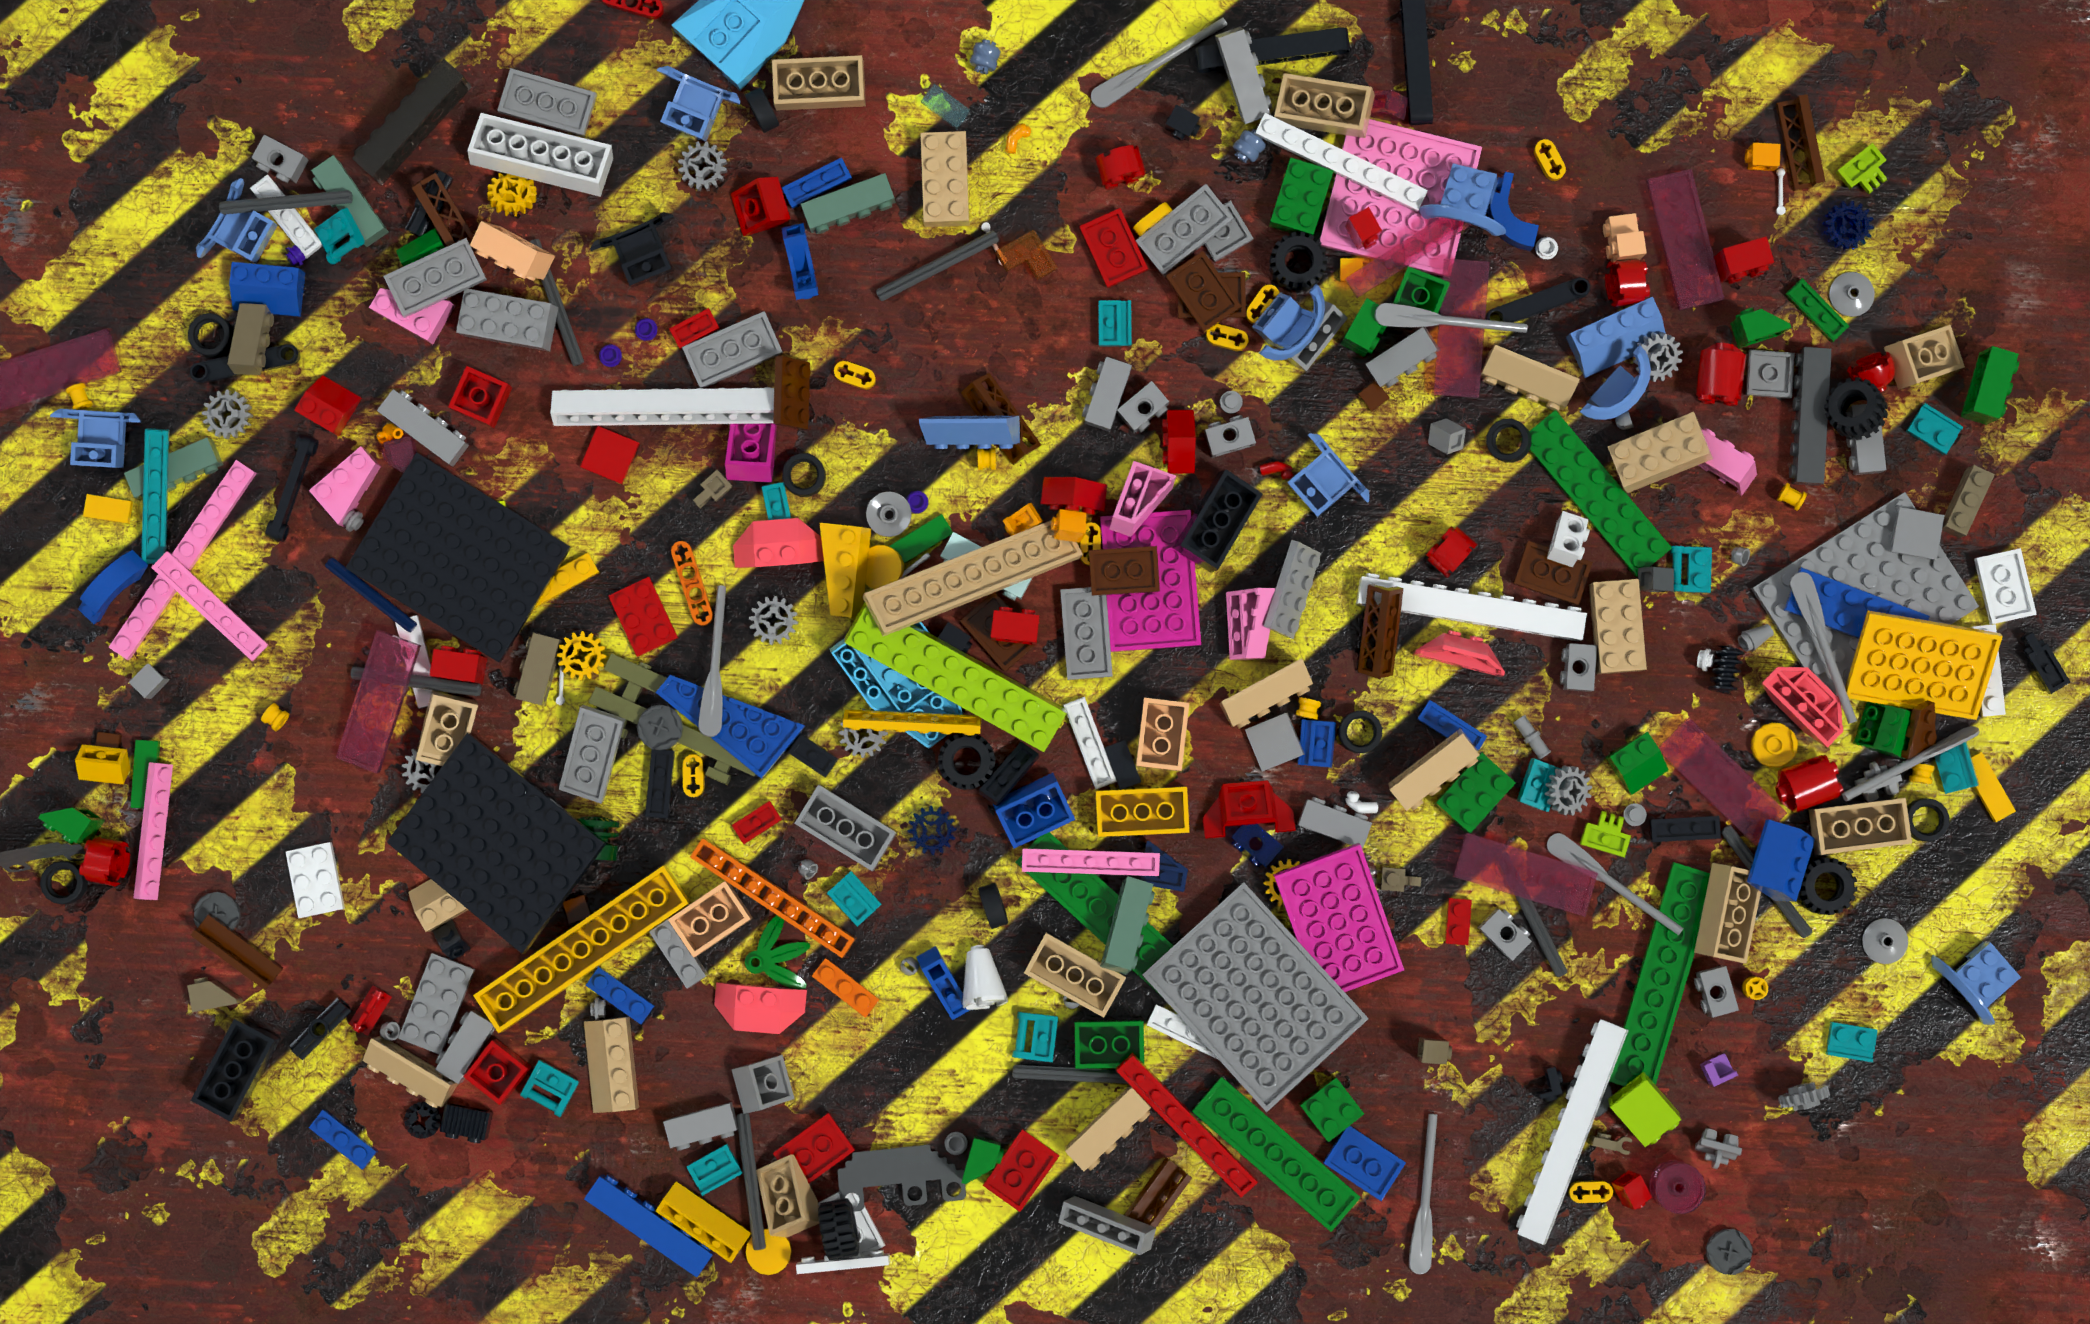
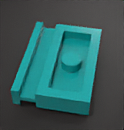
(1114, 323)
(1934, 429)
(1956, 769)
(1533, 785)
(854, 898)
(1851, 1041)
(714, 1169)

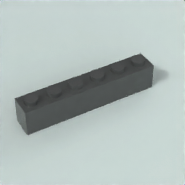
(1810, 417)

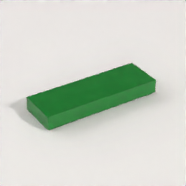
(1816, 310)
(922, 538)
(144, 753)

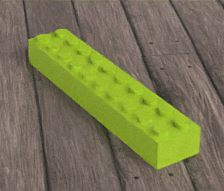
(960, 679)

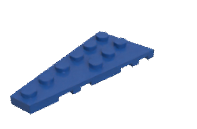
(746, 731)

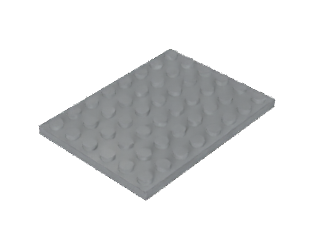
(1863, 560)
(1255, 997)

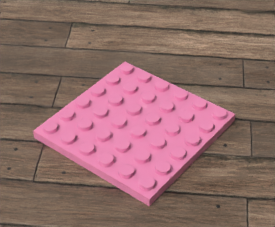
(1412, 156)

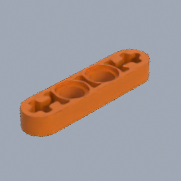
(689, 584)

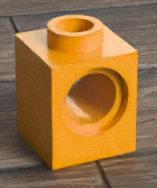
(1763, 156)

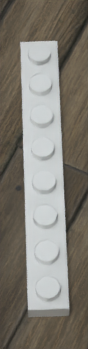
(1341, 162)

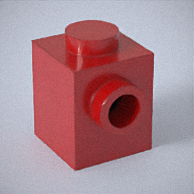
(1631, 1190)

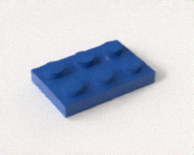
(1364, 1162)

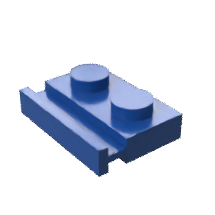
(1317, 743)

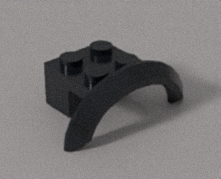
(640, 250)

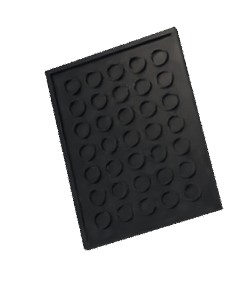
(458, 557)
(496, 843)

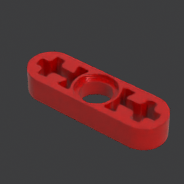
(636, 10)

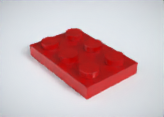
(1113, 248)
(643, 617)
(817, 1147)
(1021, 1170)

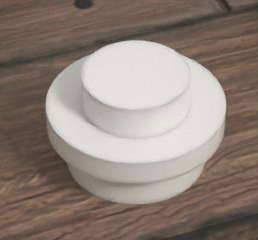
(1546, 248)
(1705, 659)

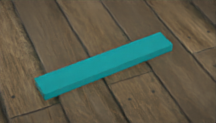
(155, 494)

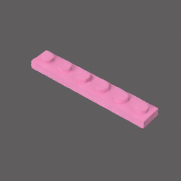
(210, 606)
(153, 831)
(1090, 862)

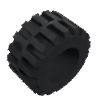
(1301, 243)
(1849, 393)
(973, 780)
(1844, 886)
(838, 1229)

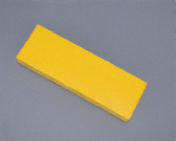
(1990, 789)

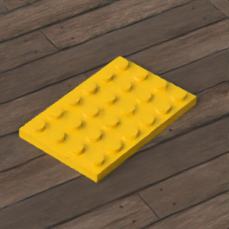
(1920, 660)

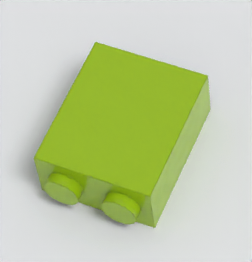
(1644, 1109)

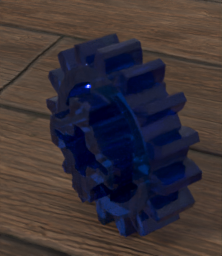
(1854, 232)
(921, 842)

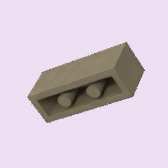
(250, 339)
(1966, 501)
(538, 669)

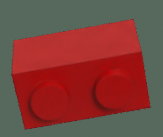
(1363, 229)

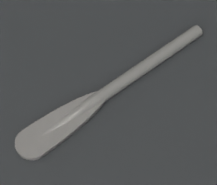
(1120, 85)
(1407, 316)
(1810, 607)
(711, 706)
(1947, 743)
(1572, 854)
(1421, 1242)

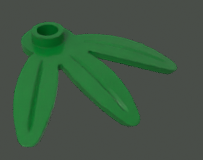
(780, 954)

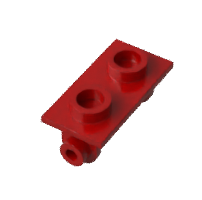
(370, 1010)

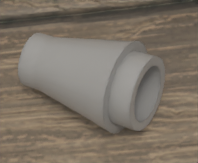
(1753, 638)

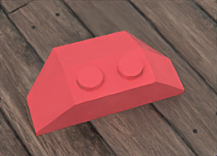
(777, 544)
(1462, 652)
(1806, 702)
(759, 1007)

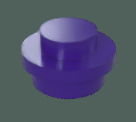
(295, 255)
(646, 329)
(610, 355)
(918, 502)

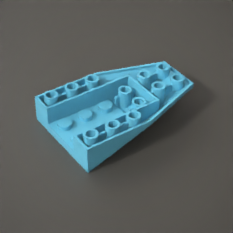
(738, 33)
(891, 691)

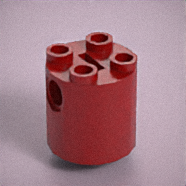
(1720, 374)
(1808, 783)

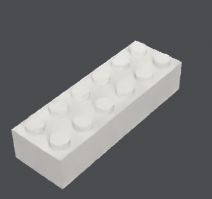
(540, 154)

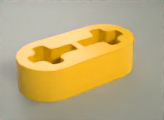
(1554, 157)
(1152, 218)
(1258, 302)
(1228, 332)
(857, 370)
(1096, 542)
(699, 775)
(1590, 1197)

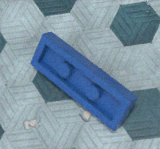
(817, 183)
(1447, 723)
(620, 995)
(343, 1139)

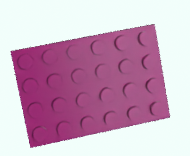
(1160, 617)
(1340, 917)

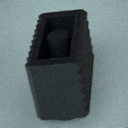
(466, 1122)

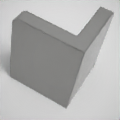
(1446, 436)
(148, 681)

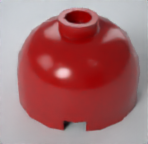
(1875, 368)

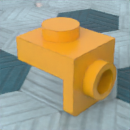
(1022, 520)

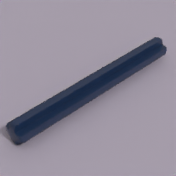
(371, 595)

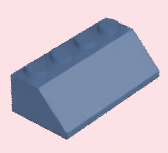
(1614, 336)
(971, 431)

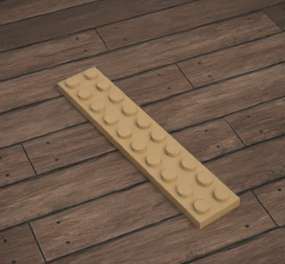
(968, 578)

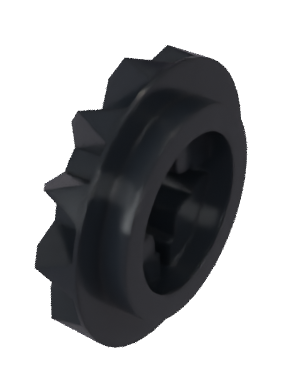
(432, 1123)

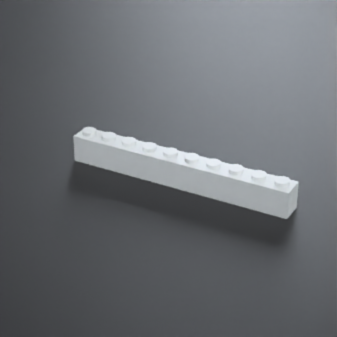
(662, 406)
(1481, 608)
(1572, 1131)

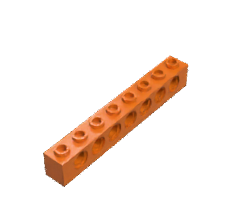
(773, 897)

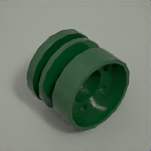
(600, 827)

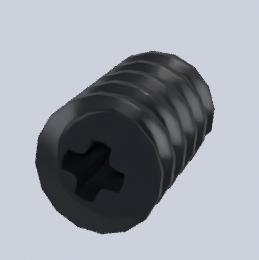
(1726, 670)

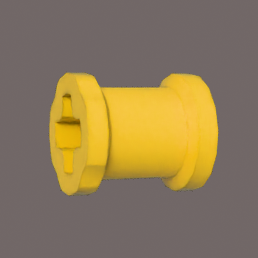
(79, 396)
(1791, 496)

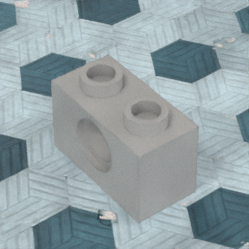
(269, 150)
(1148, 395)
(1219, 446)
(1587, 657)
(1492, 927)
(1726, 1001)

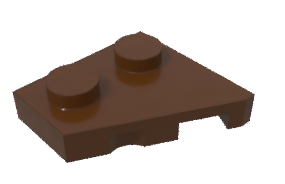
(1921, 729)

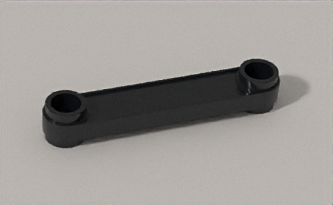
(1540, 301)
(218, 368)
(306, 447)

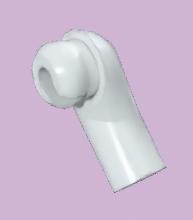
(1360, 807)

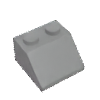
(763, 1084)

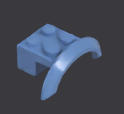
(694, 104)
(1467, 199)
(240, 232)
(1289, 325)
(1619, 390)
(99, 437)
(1325, 480)
(1980, 978)

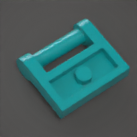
(336, 229)
(1698, 569)
(1043, 1037)
(553, 1081)

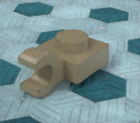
(715, 487)
(1395, 879)
(1604, 1141)

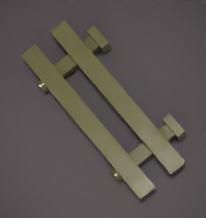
(626, 707)

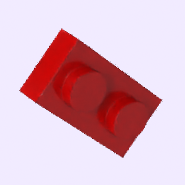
(694, 328)
(756, 822)
(1458, 921)

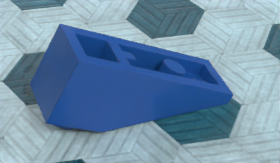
(942, 981)

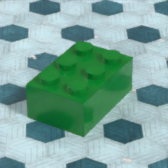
(1301, 197)
(1990, 385)
(1474, 793)
(1107, 1042)

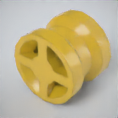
(986, 458)
(1308, 708)
(275, 717)
(1922, 774)
(1758, 985)

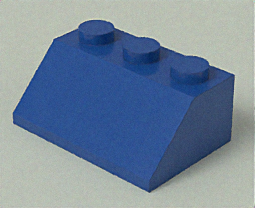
(269, 285)
(1034, 810)
(1780, 861)

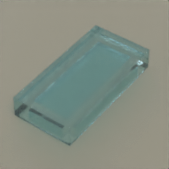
(945, 106)

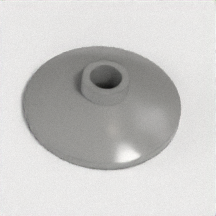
(1844, 302)
(888, 502)
(1874, 938)

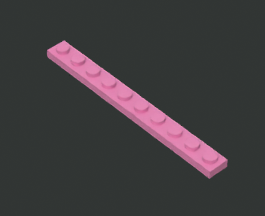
(187, 553)

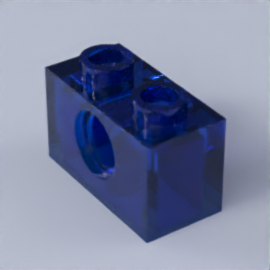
(1268, 849)

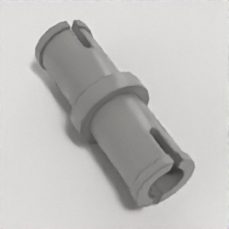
(1532, 737)

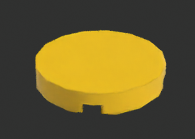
(883, 566)
(1774, 745)
(773, 1257)

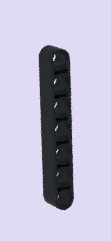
(1281, 48)
(1416, 62)

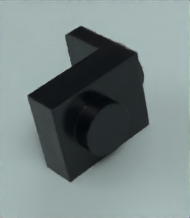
(451, 940)
(1553, 1080)

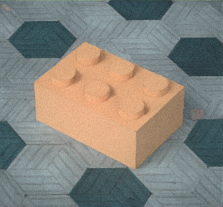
(511, 251)
(1162, 734)
(710, 919)

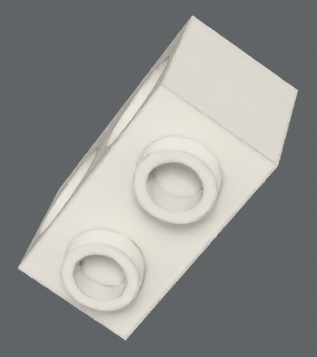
(1565, 538)

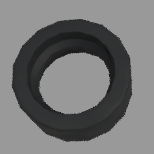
(762, 110)
(197, 324)
(1491, 440)
(804, 492)
(1372, 719)
(1942, 814)
(46, 886)
(993, 905)

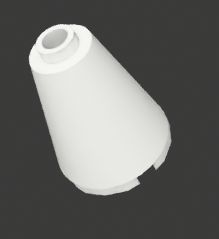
(982, 981)

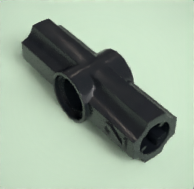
(420, 221)
(331, 1018)

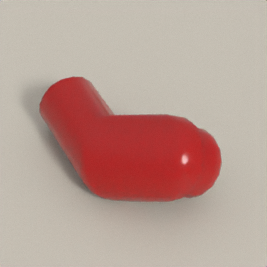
(1277, 467)

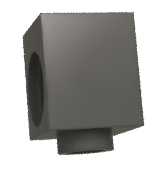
(1656, 579)

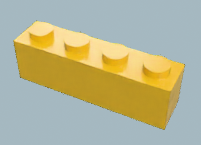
(703, 1222)

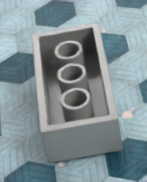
(507, 319)
(845, 827)

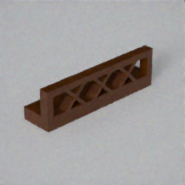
(1809, 142)
(435, 216)
(984, 404)
(1384, 633)
(237, 951)
(1159, 1187)

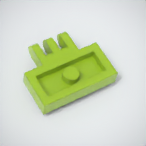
(1864, 169)
(1606, 835)

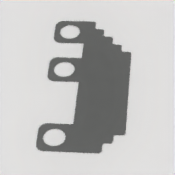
(20, 856)
(898, 1165)

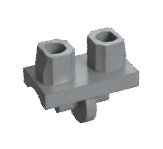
(1890, 786)
(1717, 1151)

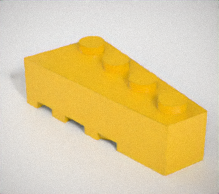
(845, 566)

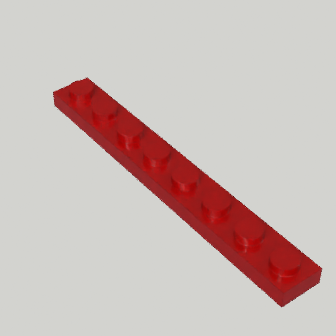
(1186, 1125)

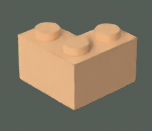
(1624, 238)

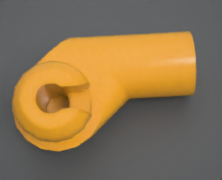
(1014, 135)
(389, 432)

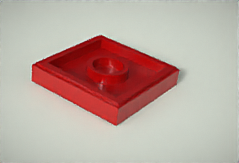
(610, 455)

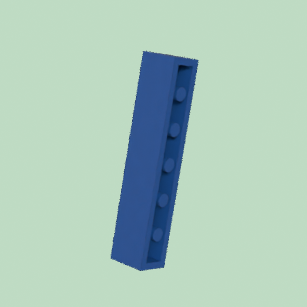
(647, 1224)

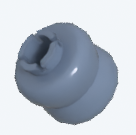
(985, 56)
(1248, 146)

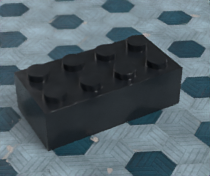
(1218, 520)
(235, 1069)

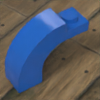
(1518, 233)
(800, 261)
(109, 584)

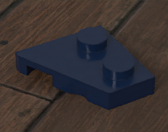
(1171, 873)

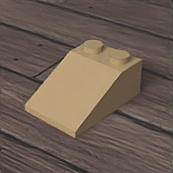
(1925, 356)
(444, 726)
(787, 1198)

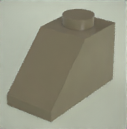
(210, 995)
(1433, 1051)

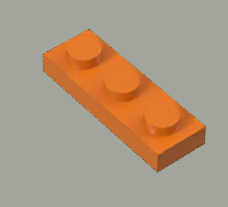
(845, 987)

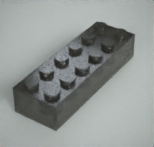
(411, 121)

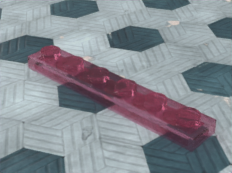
(1404, 254)

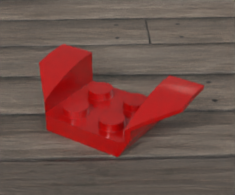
(1245, 805)

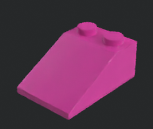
(751, 452)

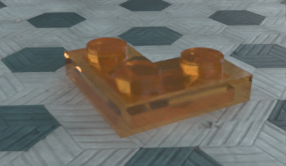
(1029, 250)

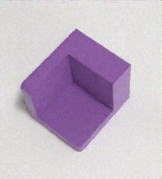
(1718, 1070)

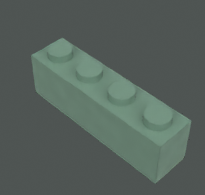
(334, 177)
(848, 203)
(183, 466)
(1127, 924)

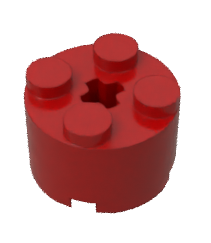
(1120, 166)
(1627, 282)
(1451, 551)
(105, 861)

